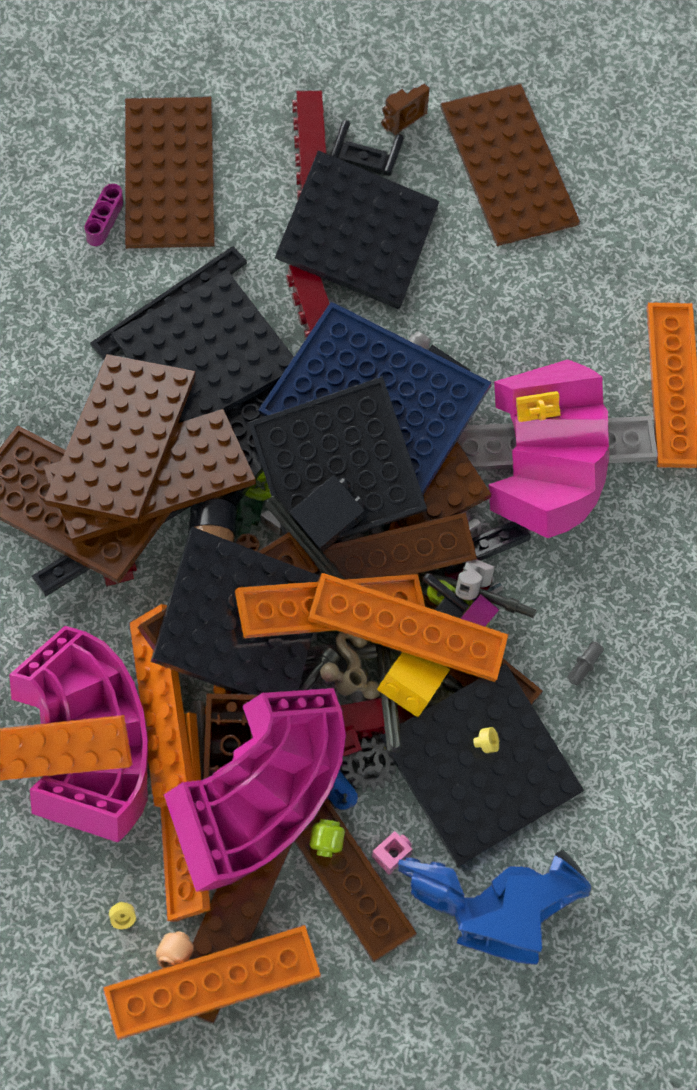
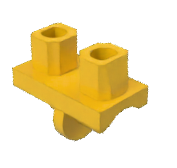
(538, 406)

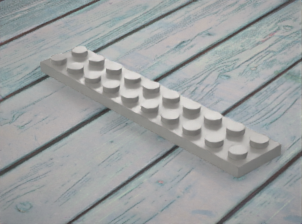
(492, 444)

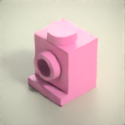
(393, 842)

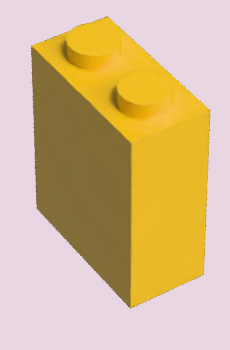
(412, 682)

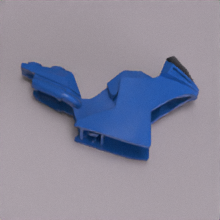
(509, 912)

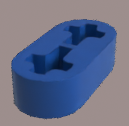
(339, 788)

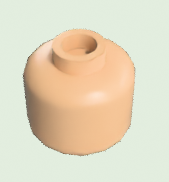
(174, 949)

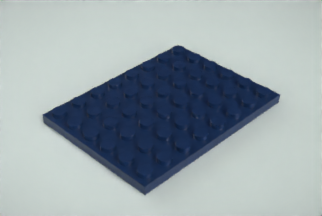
(426, 391)

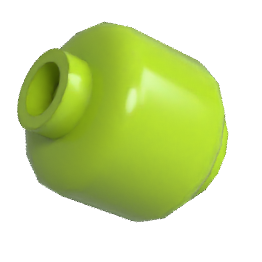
(327, 837)

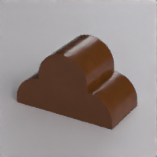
(225, 729)

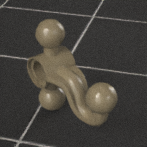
(354, 677)

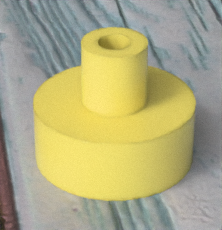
(487, 740)
(122, 915)

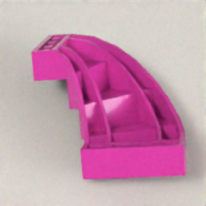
(557, 460)
(79, 680)
(266, 792)

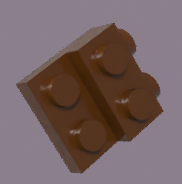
(404, 108)

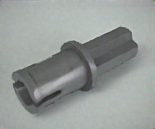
(585, 663)

